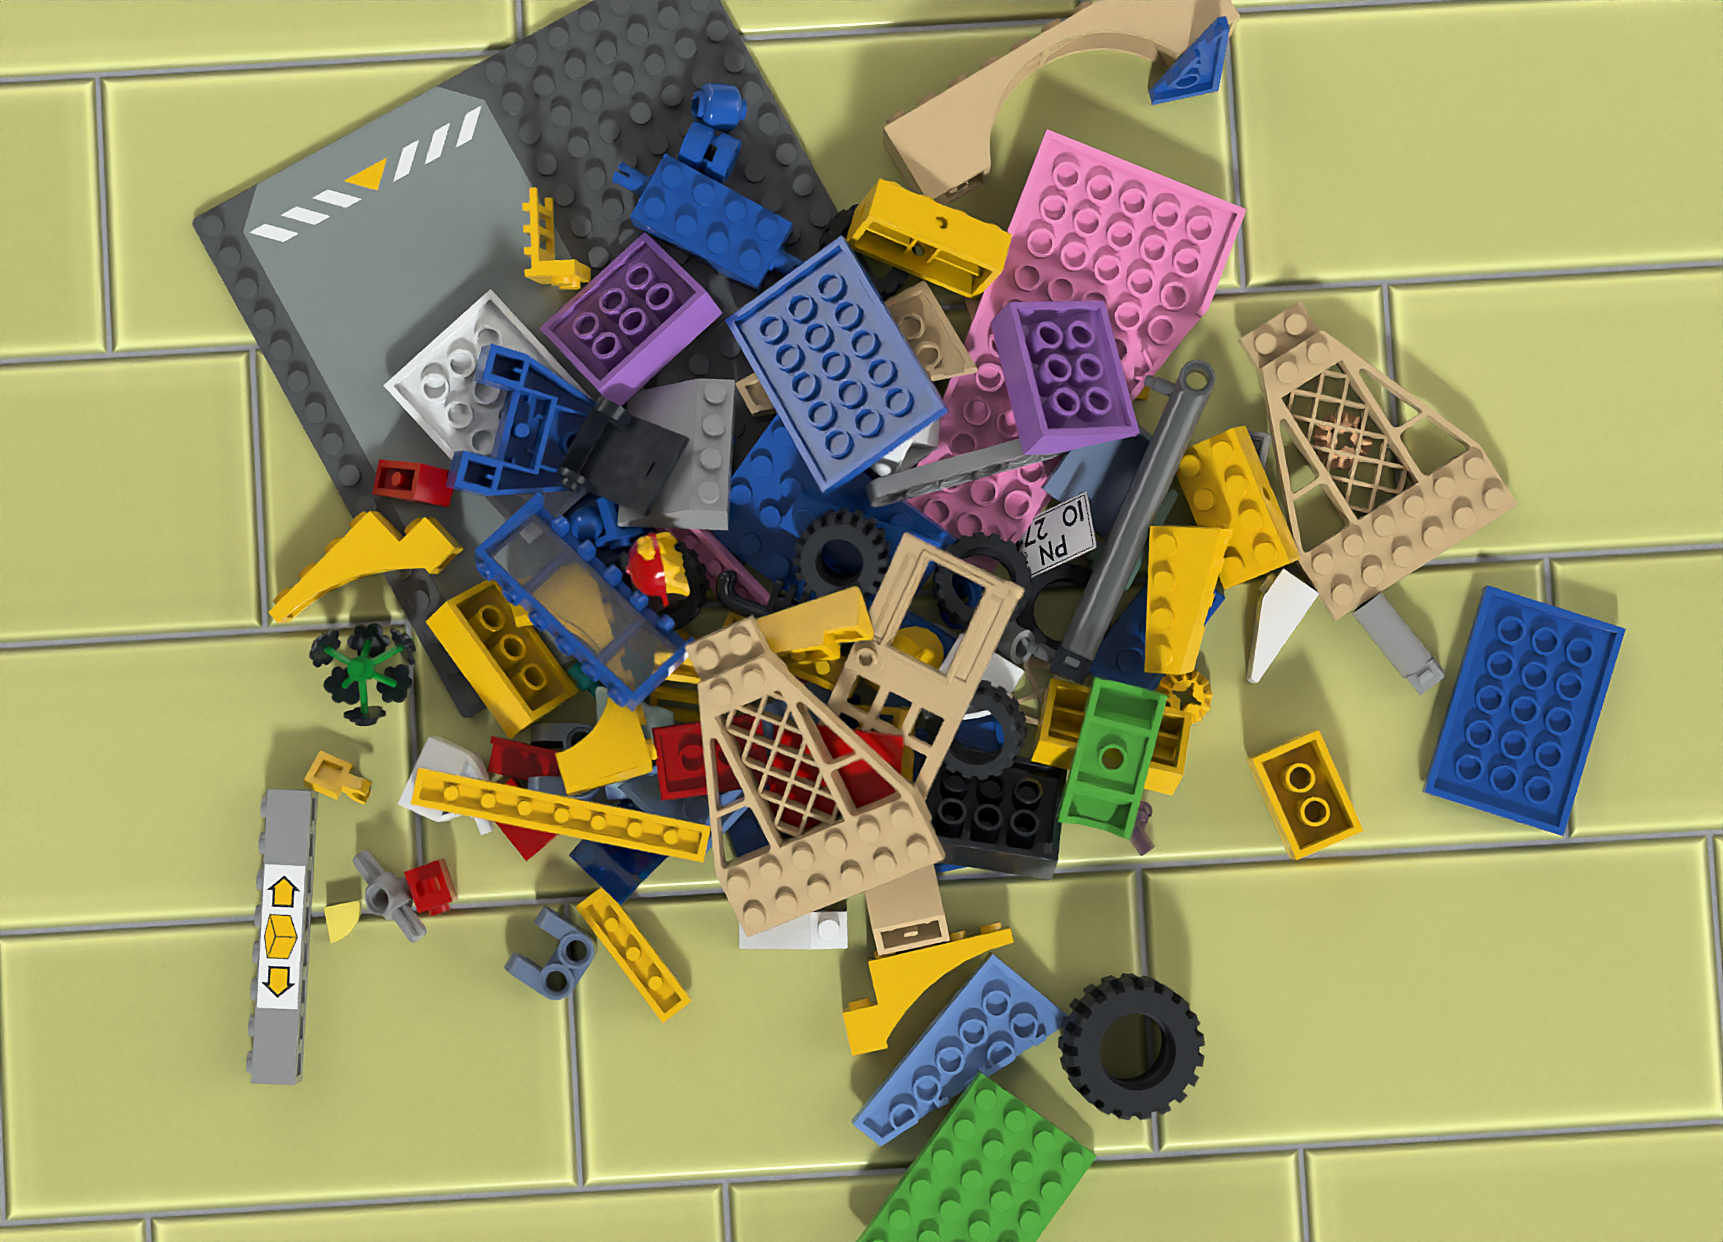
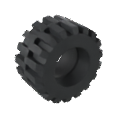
(848, 527)

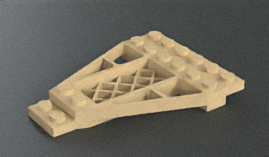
(1405, 528)
(812, 864)

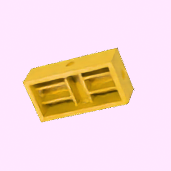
(955, 247)
(1232, 491)
(1060, 727)

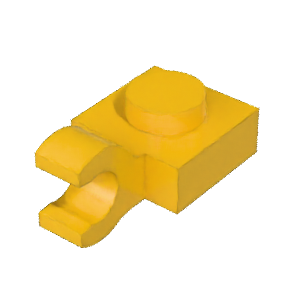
(333, 775)

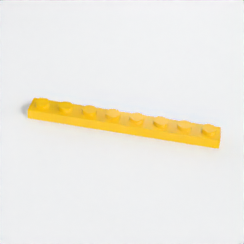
(560, 814)

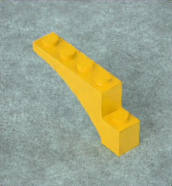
(365, 550)
(904, 976)

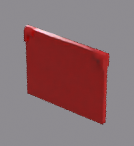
(859, 777)

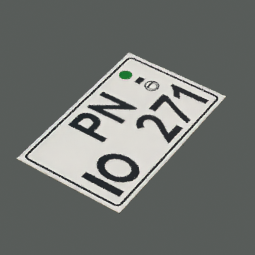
(1058, 535)

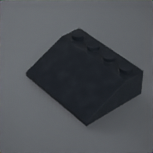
(999, 820)

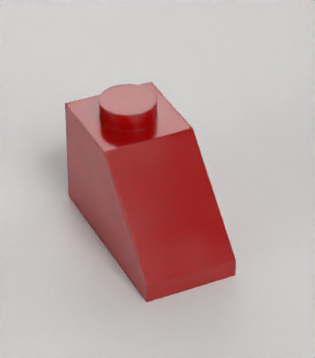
(412, 483)

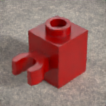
(431, 887)

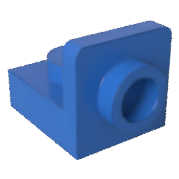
(616, 536)

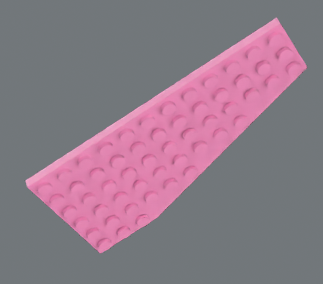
(1078, 234)

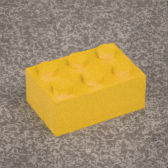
(1304, 794)

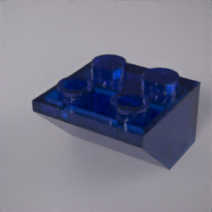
(616, 867)

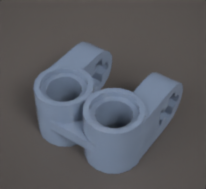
(557, 736)
(561, 960)

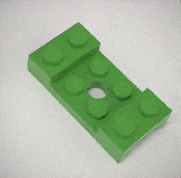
(1117, 718)

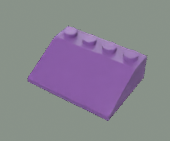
(631, 320)
(1063, 375)

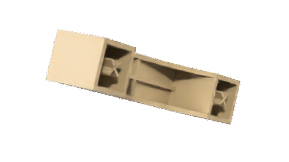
(946, 139)

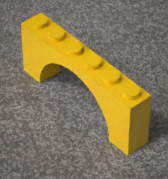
(610, 751)

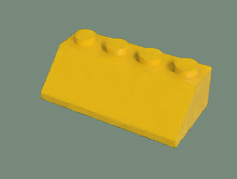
(502, 662)

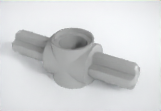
(389, 896)

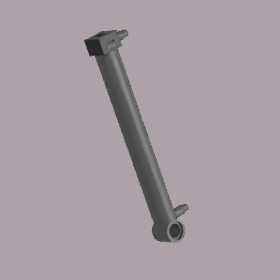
(1131, 525)

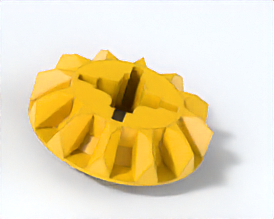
(1199, 690)

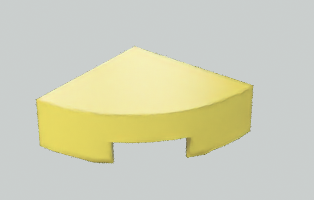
(342, 919)

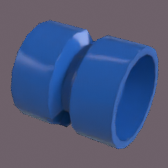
(698, 146)

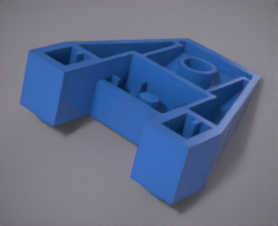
(533, 430)

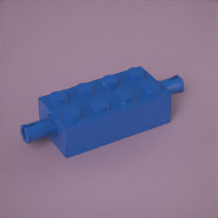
(709, 222)

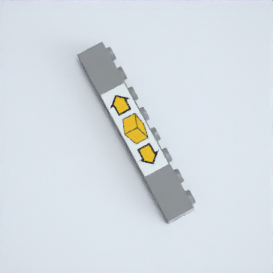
(283, 936)

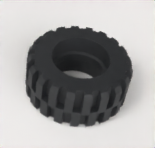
(1168, 1074)

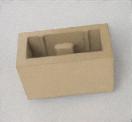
(907, 912)

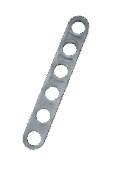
(950, 472)

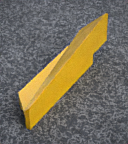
(817, 627)

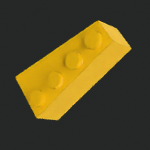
(1180, 592)

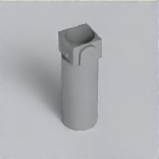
(1399, 643)

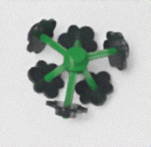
(350, 684)

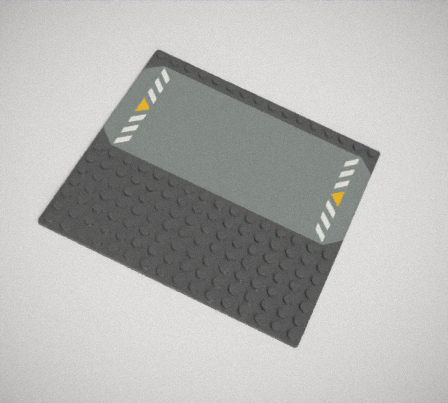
(421, 213)

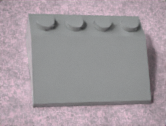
(701, 481)

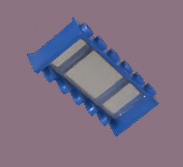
(581, 603)

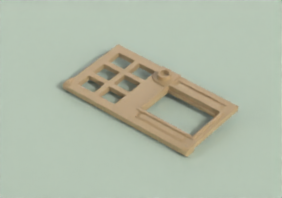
(912, 679)

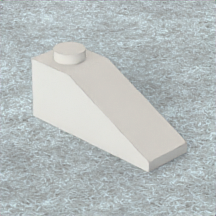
(1276, 616)
(811, 931)

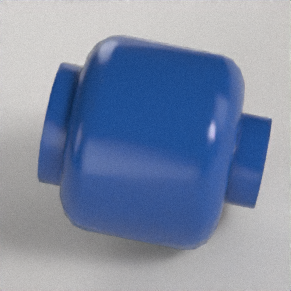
(718, 106)

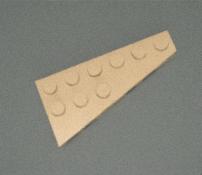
(923, 327)

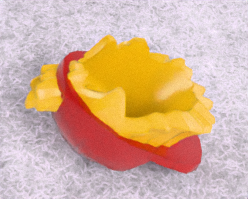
(657, 566)

